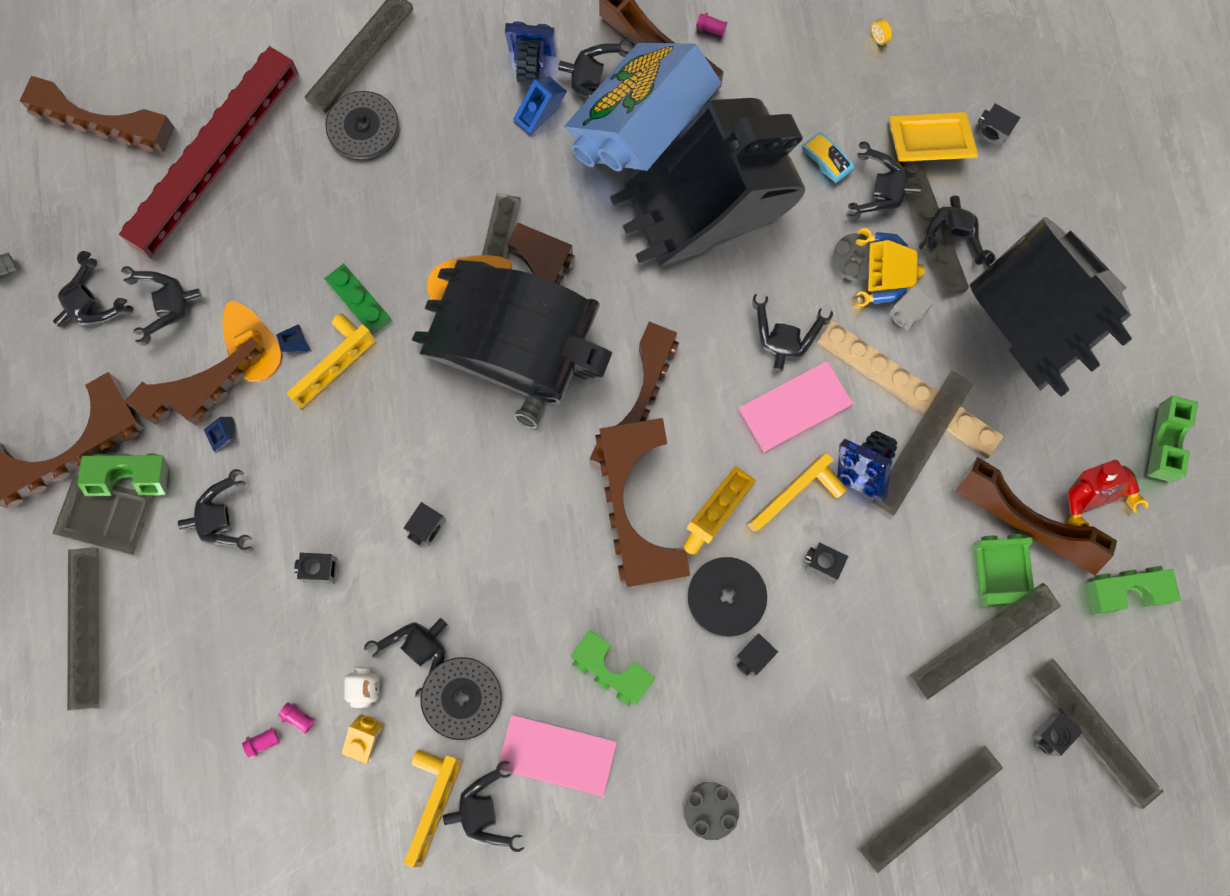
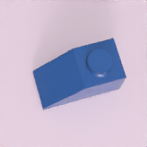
(539, 103)

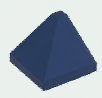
(293, 340)
(220, 432)

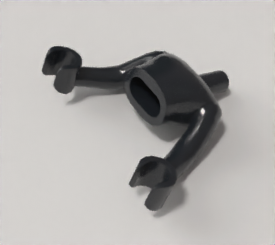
(588, 71)
(889, 186)
(960, 225)
(79, 300)
(168, 301)
(785, 339)
(214, 518)
(419, 645)
(478, 812)

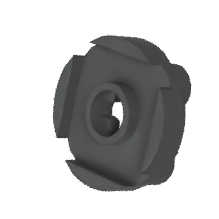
(842, 259)

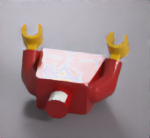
(1101, 486)

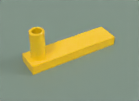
(335, 363)
(819, 469)
(718, 509)
(447, 772)

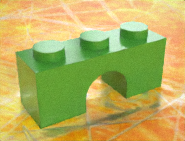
(1167, 456)
(101, 472)
(1154, 586)
(591, 656)

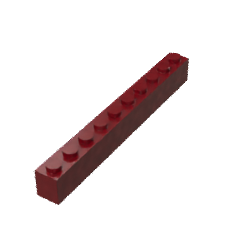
(209, 152)

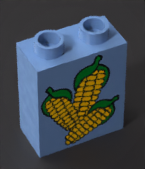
(642, 106)

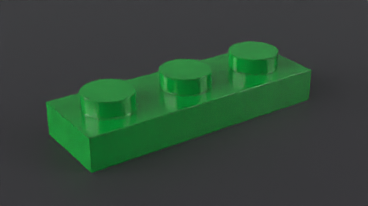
(357, 299)

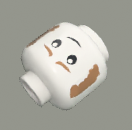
(361, 687)

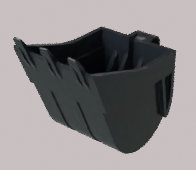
(715, 180)
(1052, 303)
(513, 330)

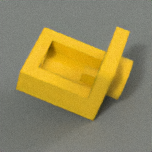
(362, 738)

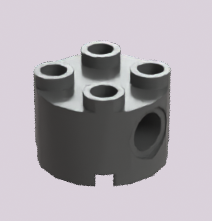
(710, 810)

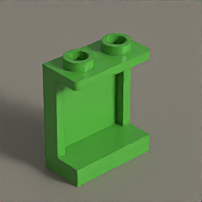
(1003, 569)

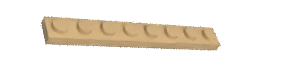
(906, 386)

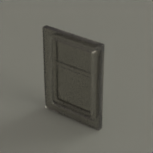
(104, 520)

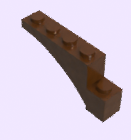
(196, 394)

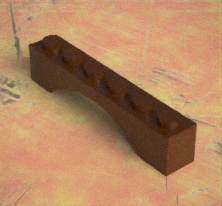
(636, 26)
(141, 127)
(654, 351)
(1080, 544)

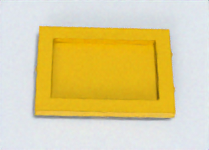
(932, 136)

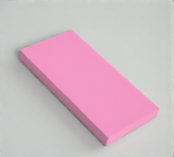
(795, 406)
(557, 755)

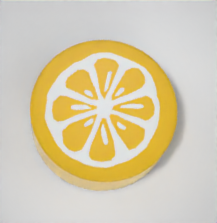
(881, 31)

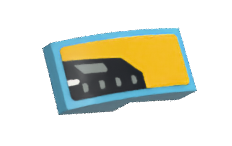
(829, 157)

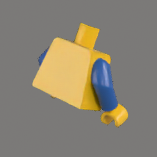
(891, 267)

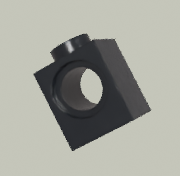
(997, 124)
(424, 525)
(836, 558)
(324, 575)
(755, 656)
(1068, 734)

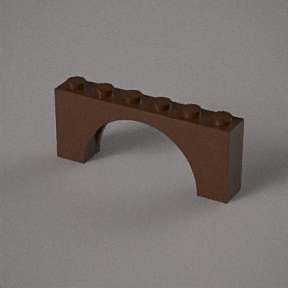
(541, 253)
(108, 425)
(641, 560)

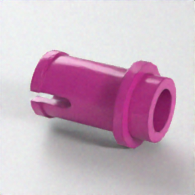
(711, 24)
(296, 717)
(258, 743)

